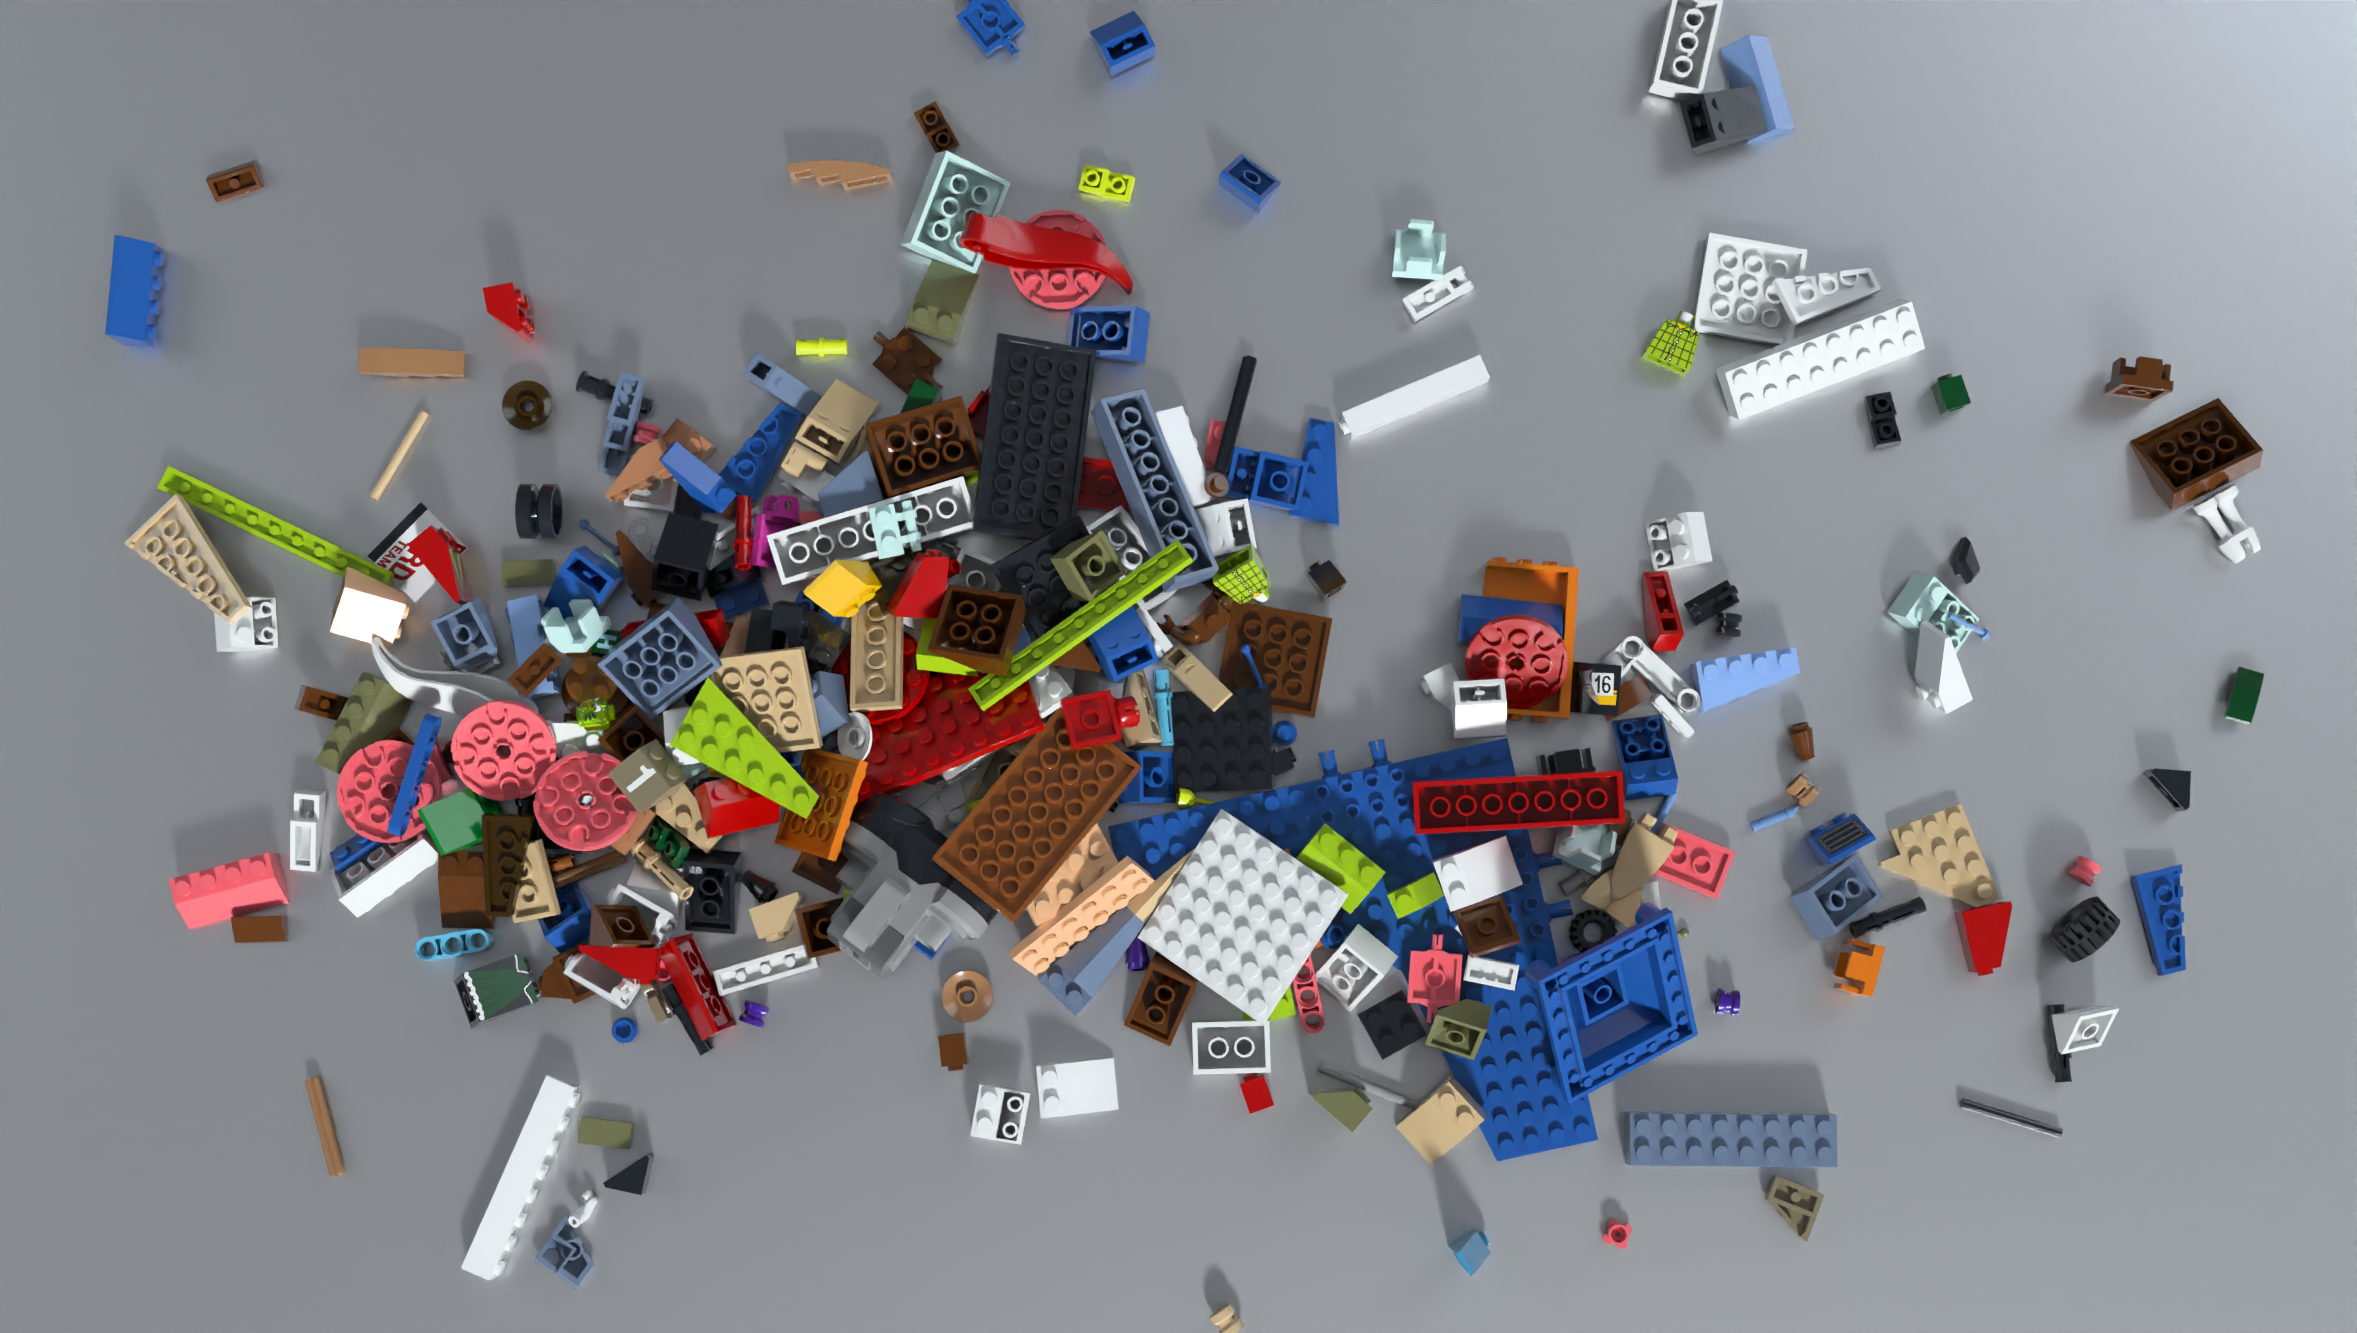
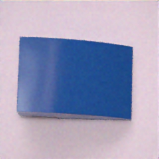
(1266, 479)

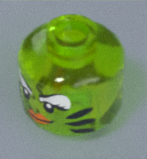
(595, 714)

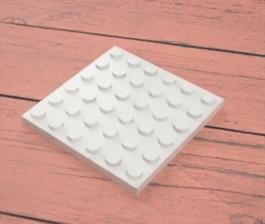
(1243, 916)

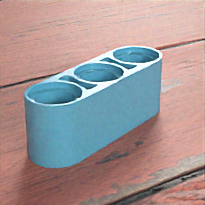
(442, 944)

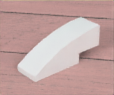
(307, 829)

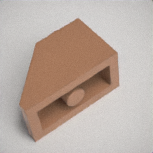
(689, 440)

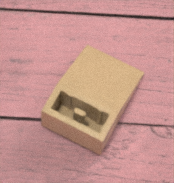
(837, 422)

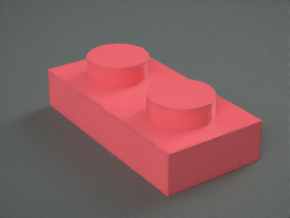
(1213, 443)

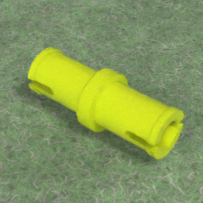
(821, 346)

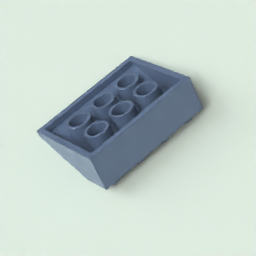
(661, 659)

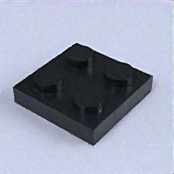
(1392, 1024)

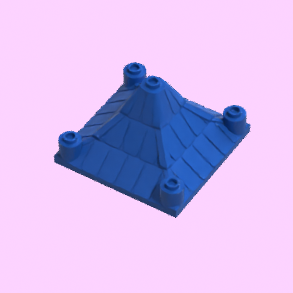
(1615, 1004)

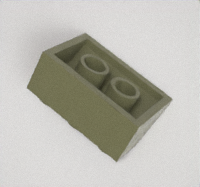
(1344, 1104)

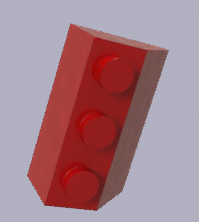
(733, 807)

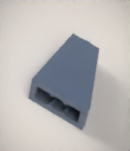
(851, 489)

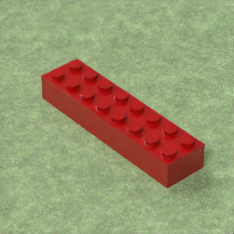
(1518, 802)

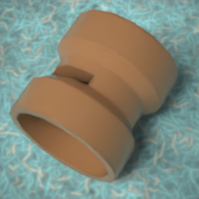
(1803, 790)

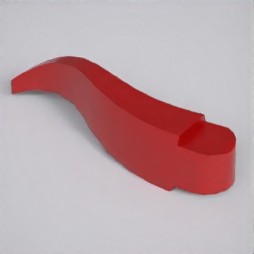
(1039, 248)

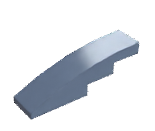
(622, 422)

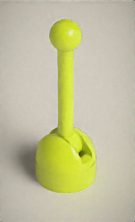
(1186, 799)

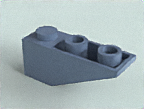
(781, 384)

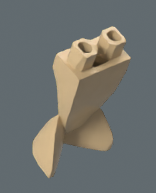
(1637, 860)

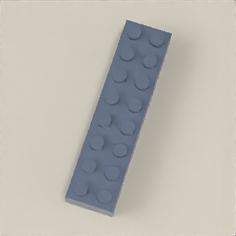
(1153, 484)
(1731, 1139)

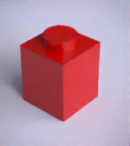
(1256, 1092)

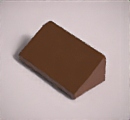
(235, 181)
(259, 929)

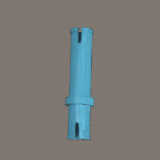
(1163, 703)

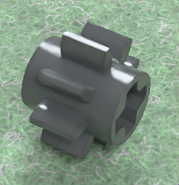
(948, 547)

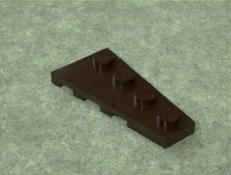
(504, 857)

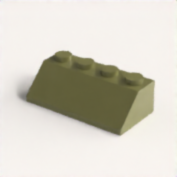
(366, 718)

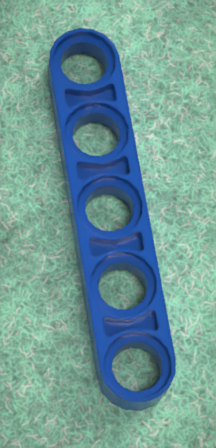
(414, 774)

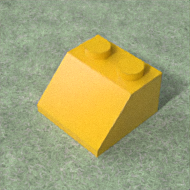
(844, 587)

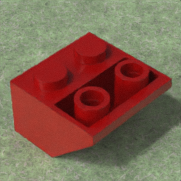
(509, 308)

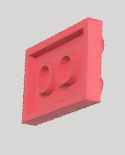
(1696, 864)

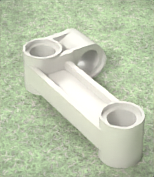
(1653, 670)

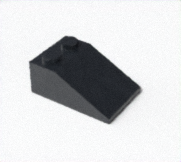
(715, 890)

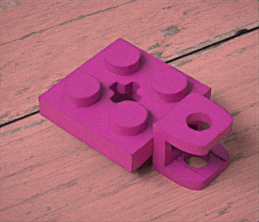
(771, 522)

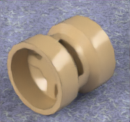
(1226, 1320)

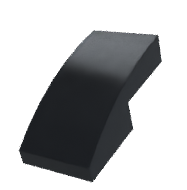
(1882, 420)

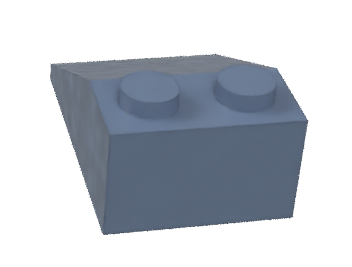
(1836, 897)

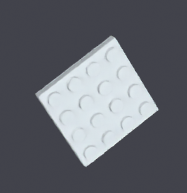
(1738, 292)

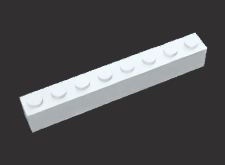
(520, 1177)

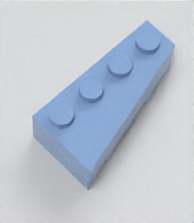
(527, 635)
(1735, 676)

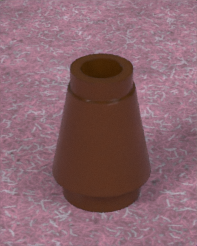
(1802, 740)

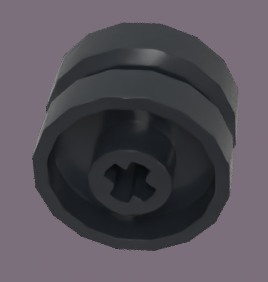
(539, 511)

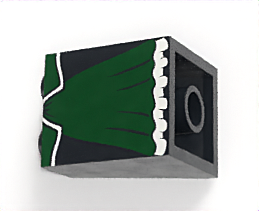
(496, 990)

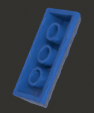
(134, 291)
(1479, 610)

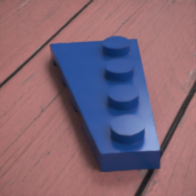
(757, 460)
(1320, 490)
(2160, 908)

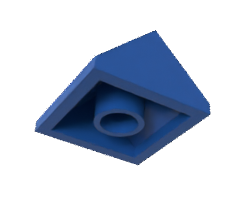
(1248, 182)

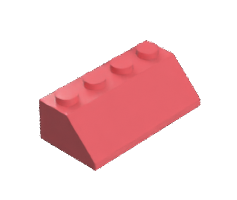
(230, 890)

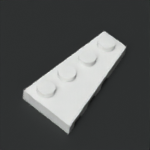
(1820, 294)

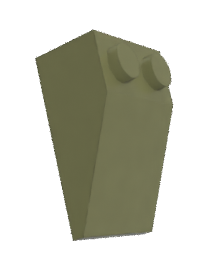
(942, 302)

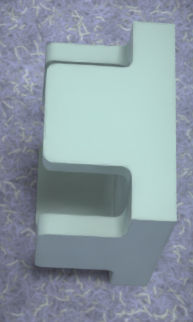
(1418, 251)
(577, 632)
(1584, 846)

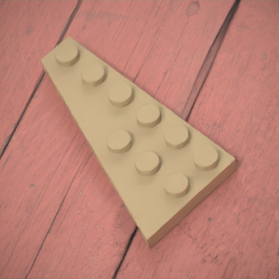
(186, 555)

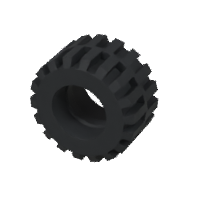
(2084, 929)

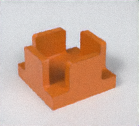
(1859, 968)

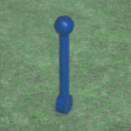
(1245, 649)

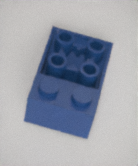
(583, 577)
(1123, 646)
(1644, 757)

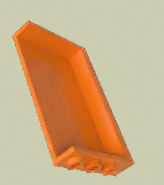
(1545, 585)

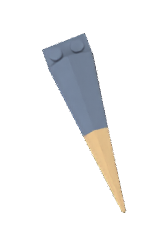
(1087, 965)

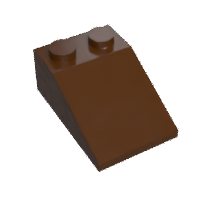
(463, 890)
(1161, 1000)

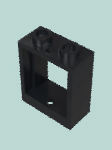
(760, 635)

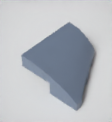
(565, 1255)

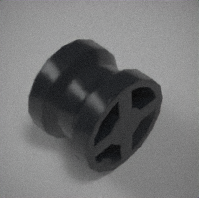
(1729, 624)

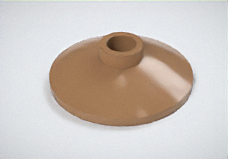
(953, 996)

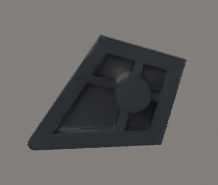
(1966, 561)

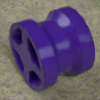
(1727, 1002)
(754, 1013)

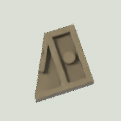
(1795, 1204)

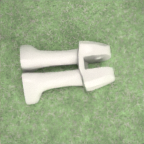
(2242, 533)

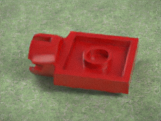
(1097, 718)

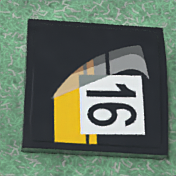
(1595, 688)

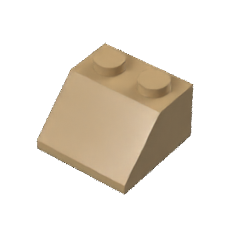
(776, 916)

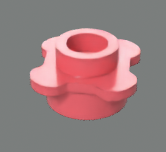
(1621, 1240)

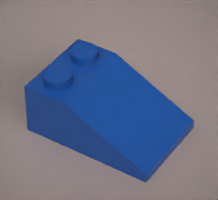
(1113, 331)

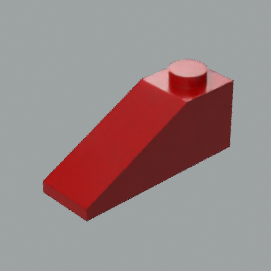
(1661, 612)
(630, 962)

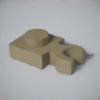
(659, 1006)

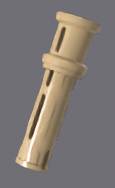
(655, 862)

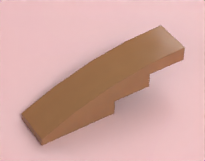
(848, 172)
(410, 362)

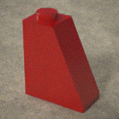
(922, 587)
(1984, 935)

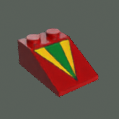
(443, 560)

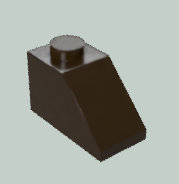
(1325, 579)

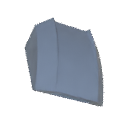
(467, 635)

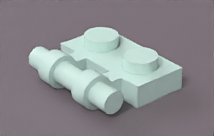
(887, 533)

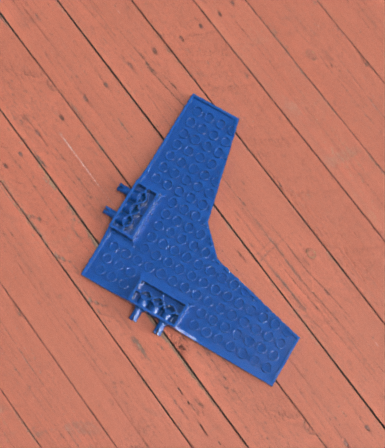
(1377, 817)

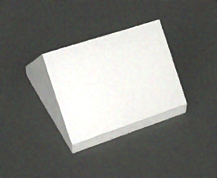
(654, 889)
(2083, 1027)

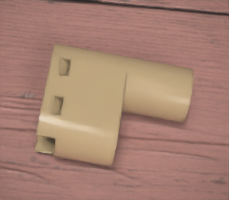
(800, 457)

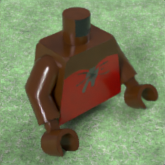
(1204, 620)

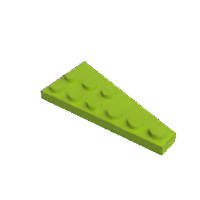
(731, 745)

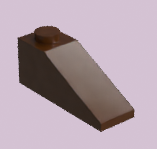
(638, 572)

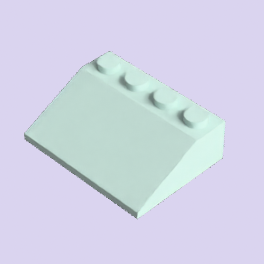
(946, 199)

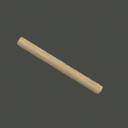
(399, 455)

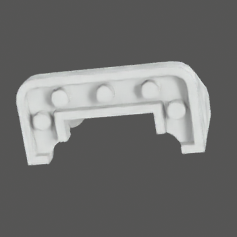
(603, 979)

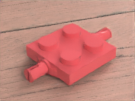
(1434, 977)

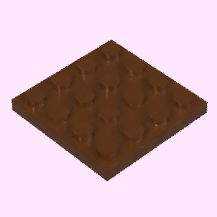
(1286, 651)

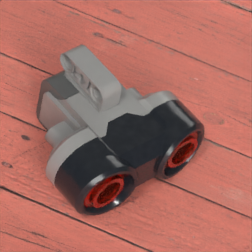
(898, 888)

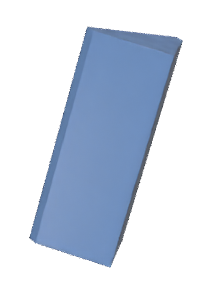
(1752, 63)

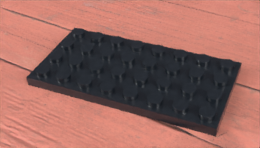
(1033, 437)

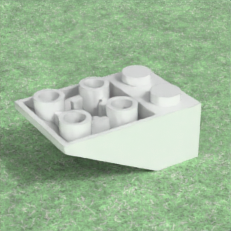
(1227, 527)

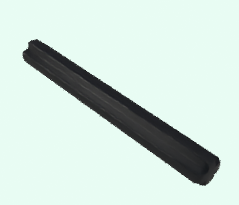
(1235, 414)

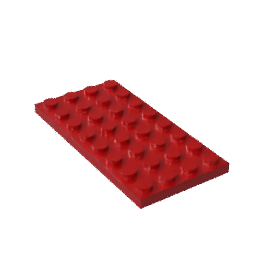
(945, 733)

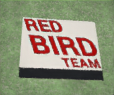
(399, 559)

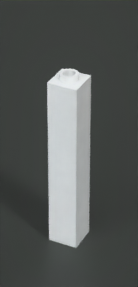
(1414, 397)

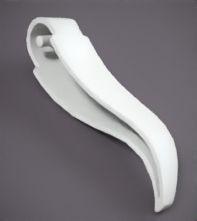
(444, 690)

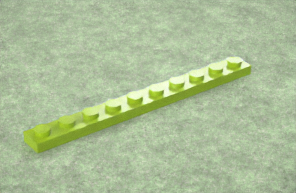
(268, 526)
(1082, 623)

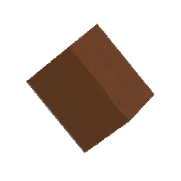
(619, 927)
(813, 927)

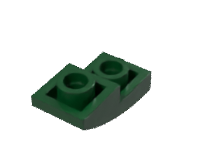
(2244, 695)
(668, 840)

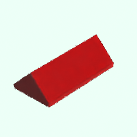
(696, 986)

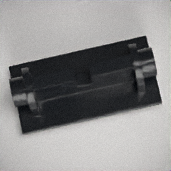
(1712, 602)

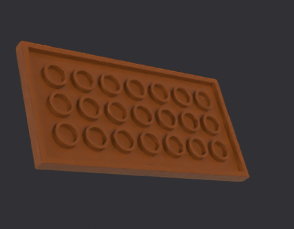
(1034, 818)

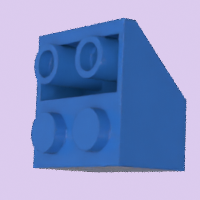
(1123, 43)

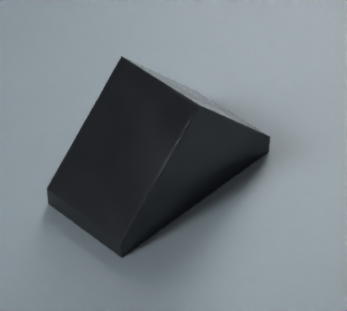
(2172, 785)
(634, 1177)

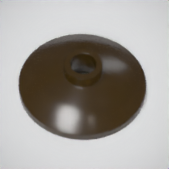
(518, 397)

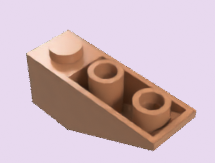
(640, 471)

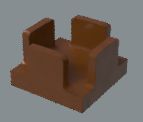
(2145, 381)

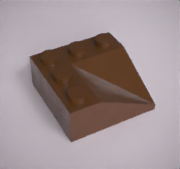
(978, 628)

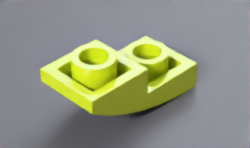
(1106, 184)

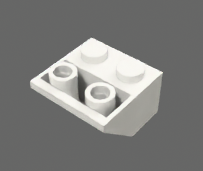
(1678, 541)
(252, 631)
(1478, 708)
(1000, 1113)

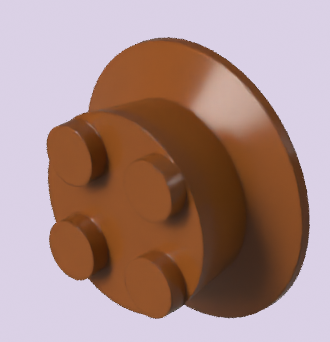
(589, 681)

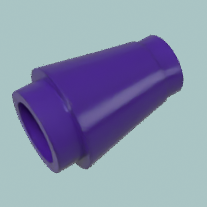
(1137, 955)

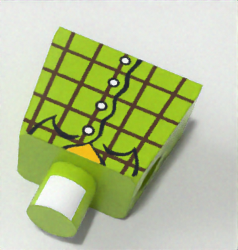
(1674, 344)
(1243, 576)

